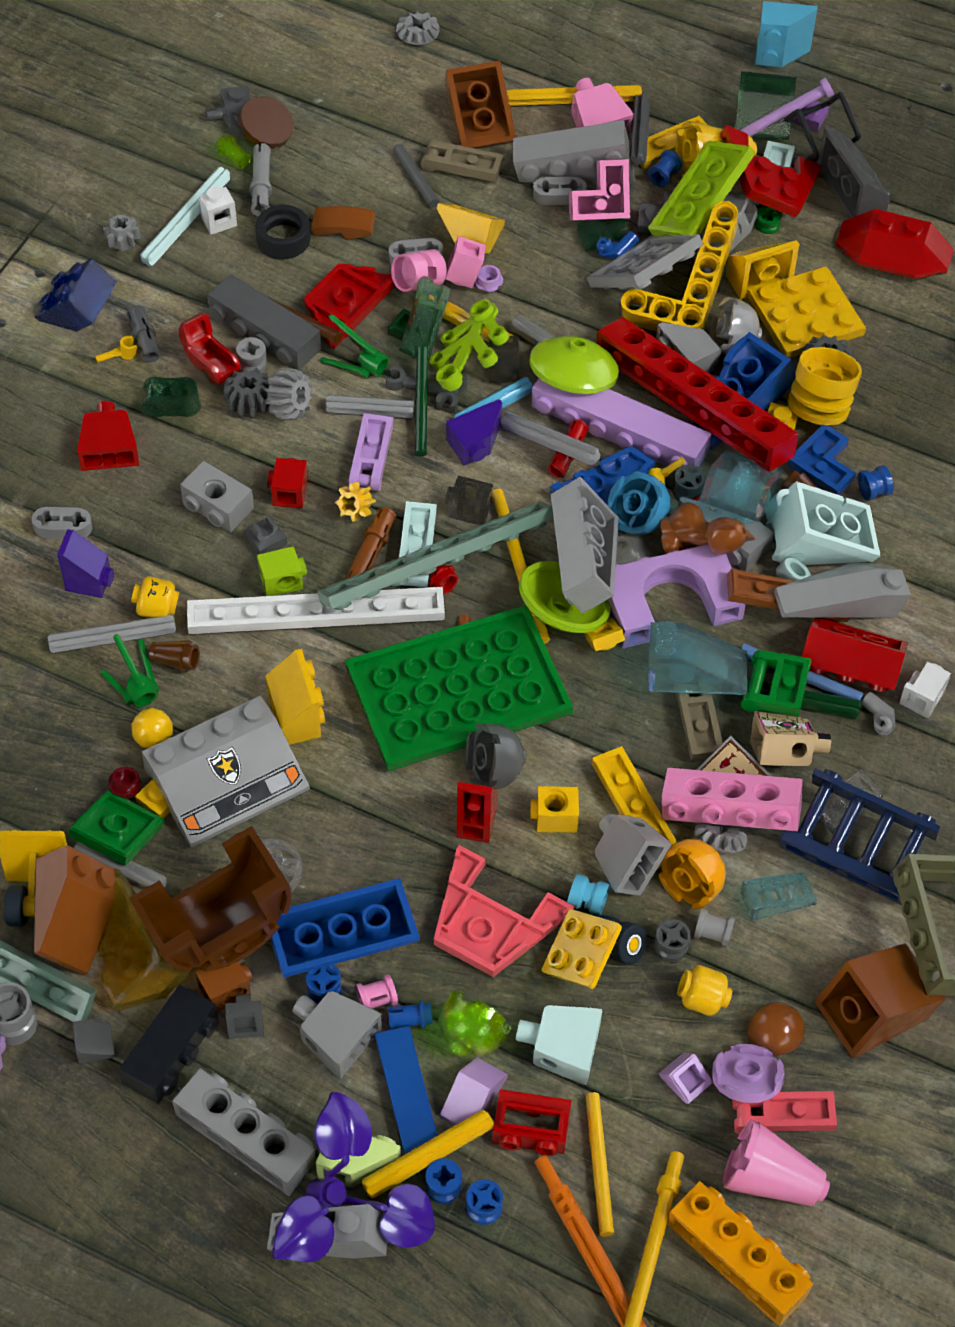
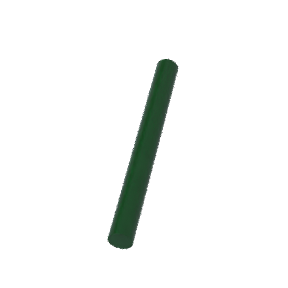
(421, 401)

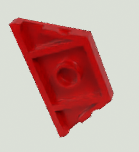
(347, 294)

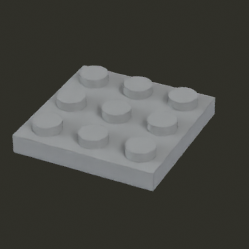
(645, 261)

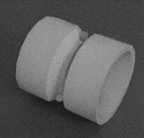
(17, 1014)

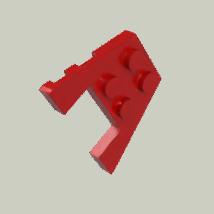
(772, 184)

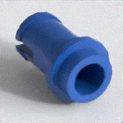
(410, 1015)

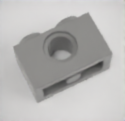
(216, 496)

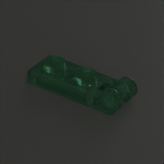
(425, 317)

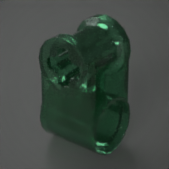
(171, 396)

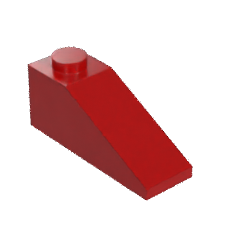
(475, 811)

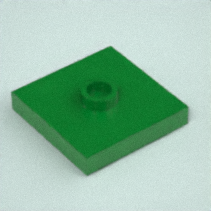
(116, 827)

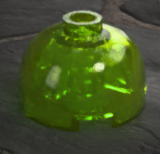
(471, 1026)

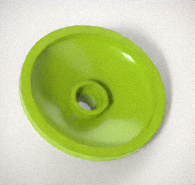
(574, 365)
(544, 597)

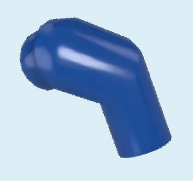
(614, 249)

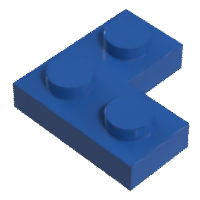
(818, 460)

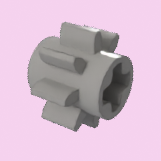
(121, 232)

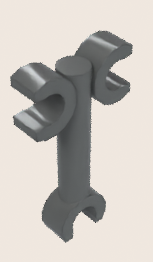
(433, 387)

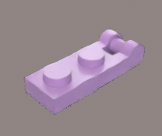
(371, 450)

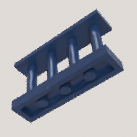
(831, 854)

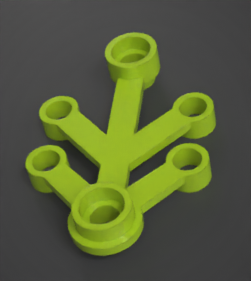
(482, 315)

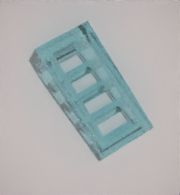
(770, 907)

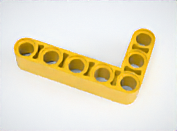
(698, 282)

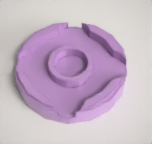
(748, 1073)

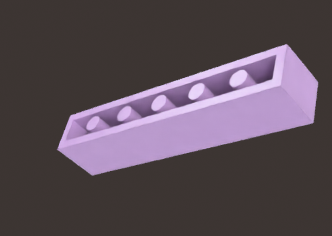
(626, 423)

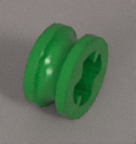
(765, 226)

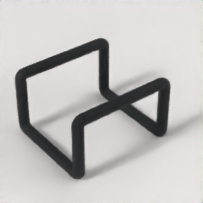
(797, 113)

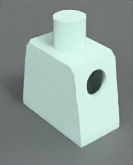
(563, 1040)

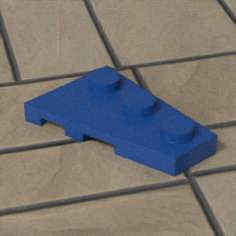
(612, 468)

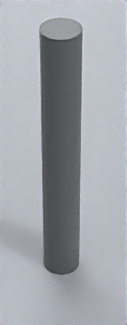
(416, 175)

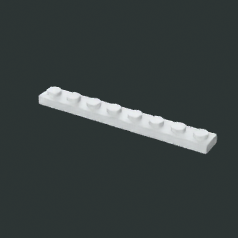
(309, 612)

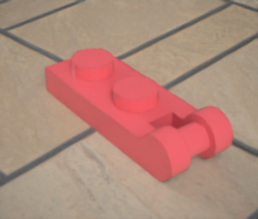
(791, 1112)

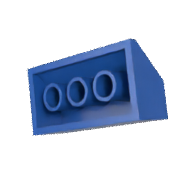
(343, 928)

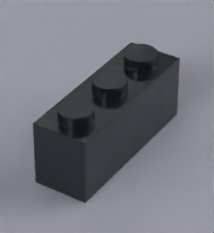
(169, 1044)

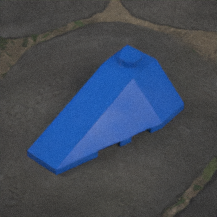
(755, 373)

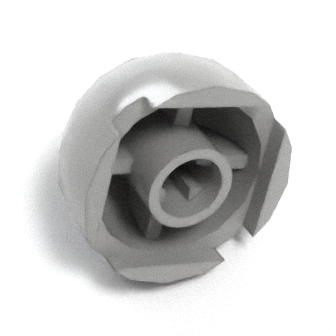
(733, 324)

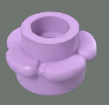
(489, 278)

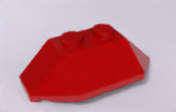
(895, 244)

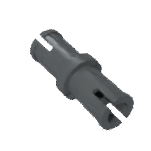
(143, 333)

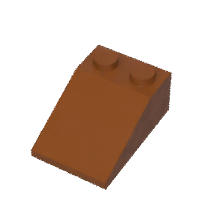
(480, 105)
(71, 907)

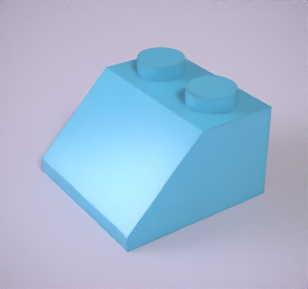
(784, 33)

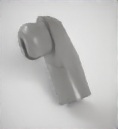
(883, 713)

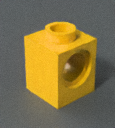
(560, 797)

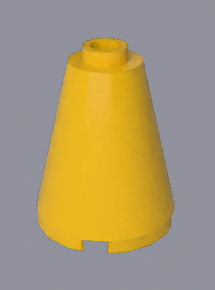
(695, 138)

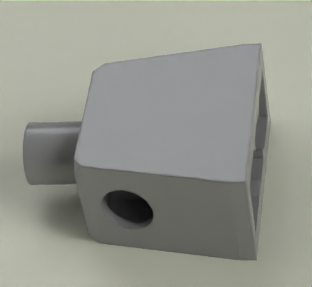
(629, 852)
(336, 1029)

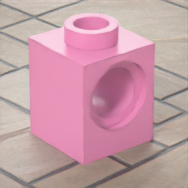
(465, 262)

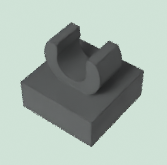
(265, 536)
(244, 1017)

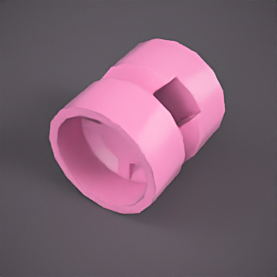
(410, 267)

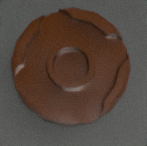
(266, 122)

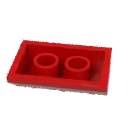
(854, 654)

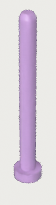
(782, 112)

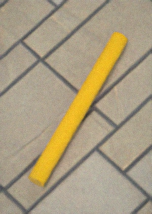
(599, 1165)

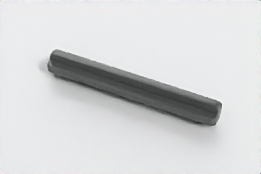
(640, 127)

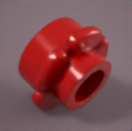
(444, 577)

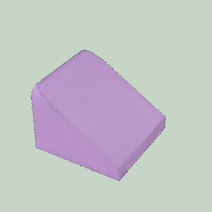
(686, 1077)

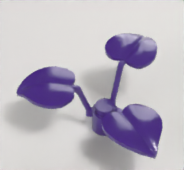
(305, 1231)

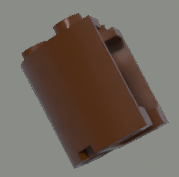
(222, 914)

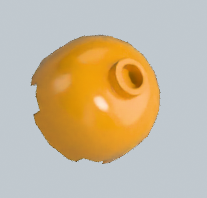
(692, 872)

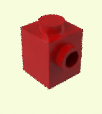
(288, 482)

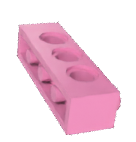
(732, 799)

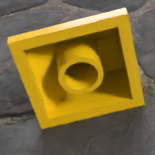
(471, 224)
(761, 266)

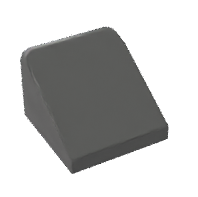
(93, 1041)

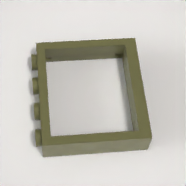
(916, 909)

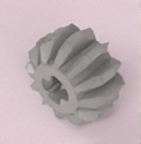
(288, 394)

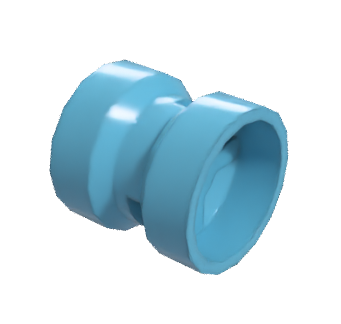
(587, 894)

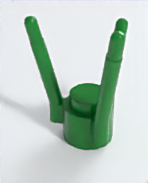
(371, 359)
(140, 689)

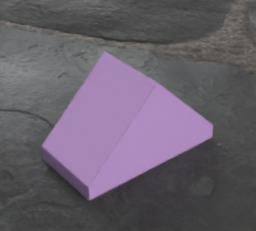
(472, 1091)

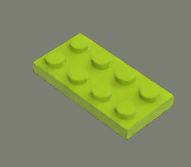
(701, 189)

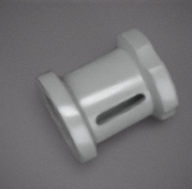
(714, 927)

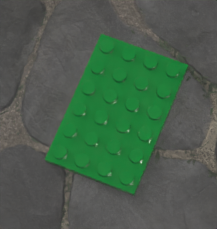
(437, 687)

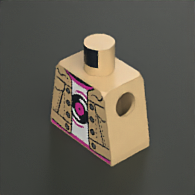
(786, 740)

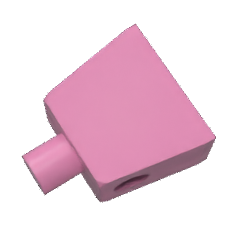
(598, 105)

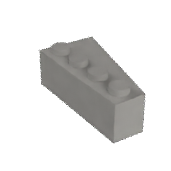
(571, 152)
(585, 544)

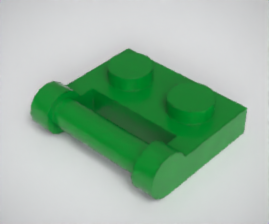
(787, 684)

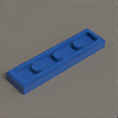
(405, 1087)

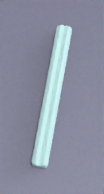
(182, 219)

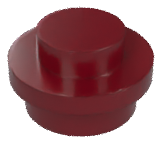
(124, 782)

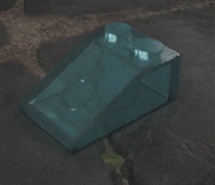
(739, 487)
(694, 661)

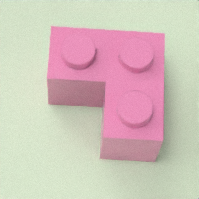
(611, 197)

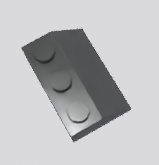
(850, 175)

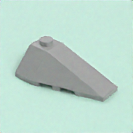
(846, 592)

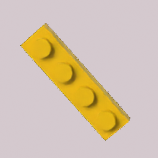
(628, 790)

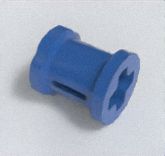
(668, 164)

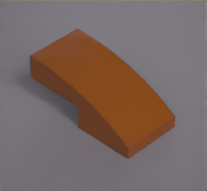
(350, 221)

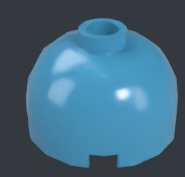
(639, 503)

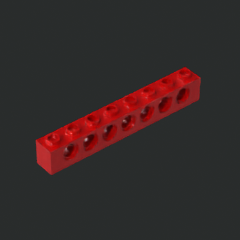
(699, 395)

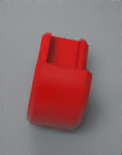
(205, 351)

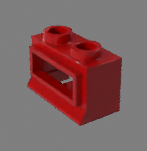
(518, 1136)

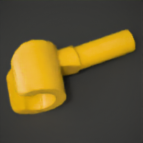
(126, 350)
(661, 474)

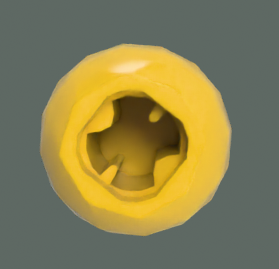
(151, 727)

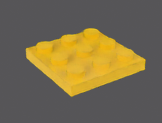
(805, 308)

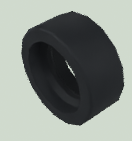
(277, 216)

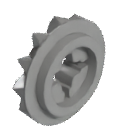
(416, 35)
(721, 837)

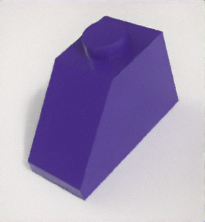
(474, 432)
(84, 566)

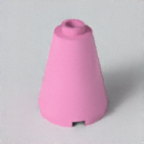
(773, 1169)

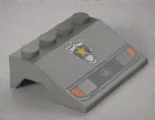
(225, 771)

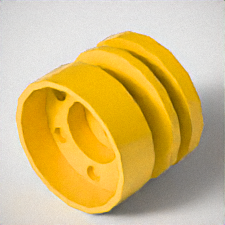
(824, 386)

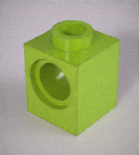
(281, 571)

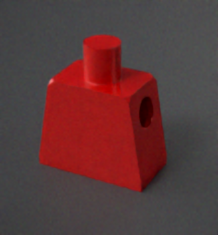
(107, 439)

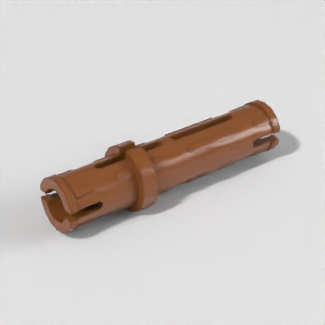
(374, 539)

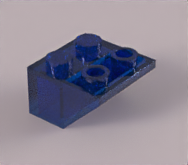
(76, 296)

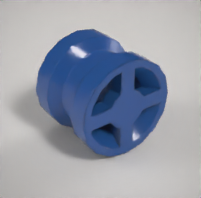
(875, 483)
(323, 977)
(443, 1190)
(486, 1193)

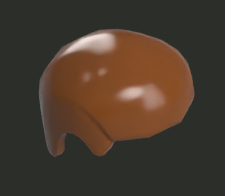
(776, 1028)

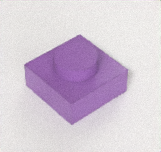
(815, 119)

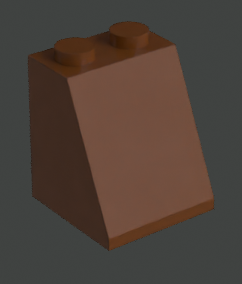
(876, 999)

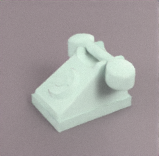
(818, 529)

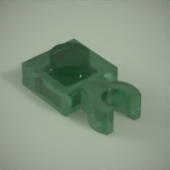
(592, 231)

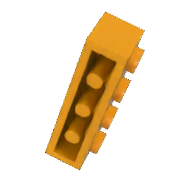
(740, 1252)

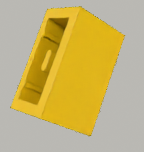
(295, 698)

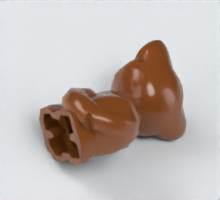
(688, 527)

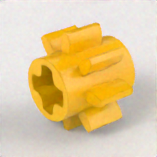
(355, 501)

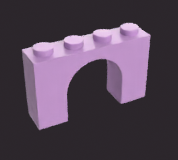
(692, 567)

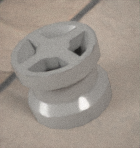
(250, 346)

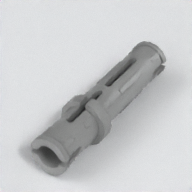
(260, 188)

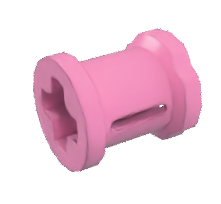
(377, 993)

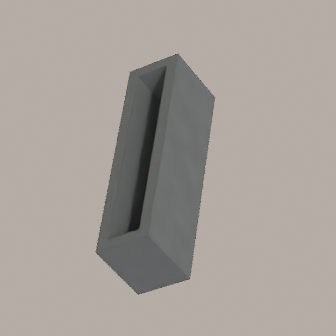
(260, 317)

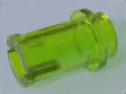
(228, 147)

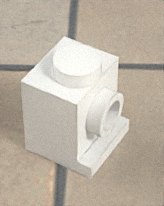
(215, 202)
(925, 689)

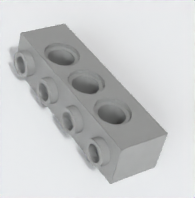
(282, 1169)

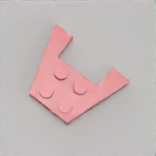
(484, 930)

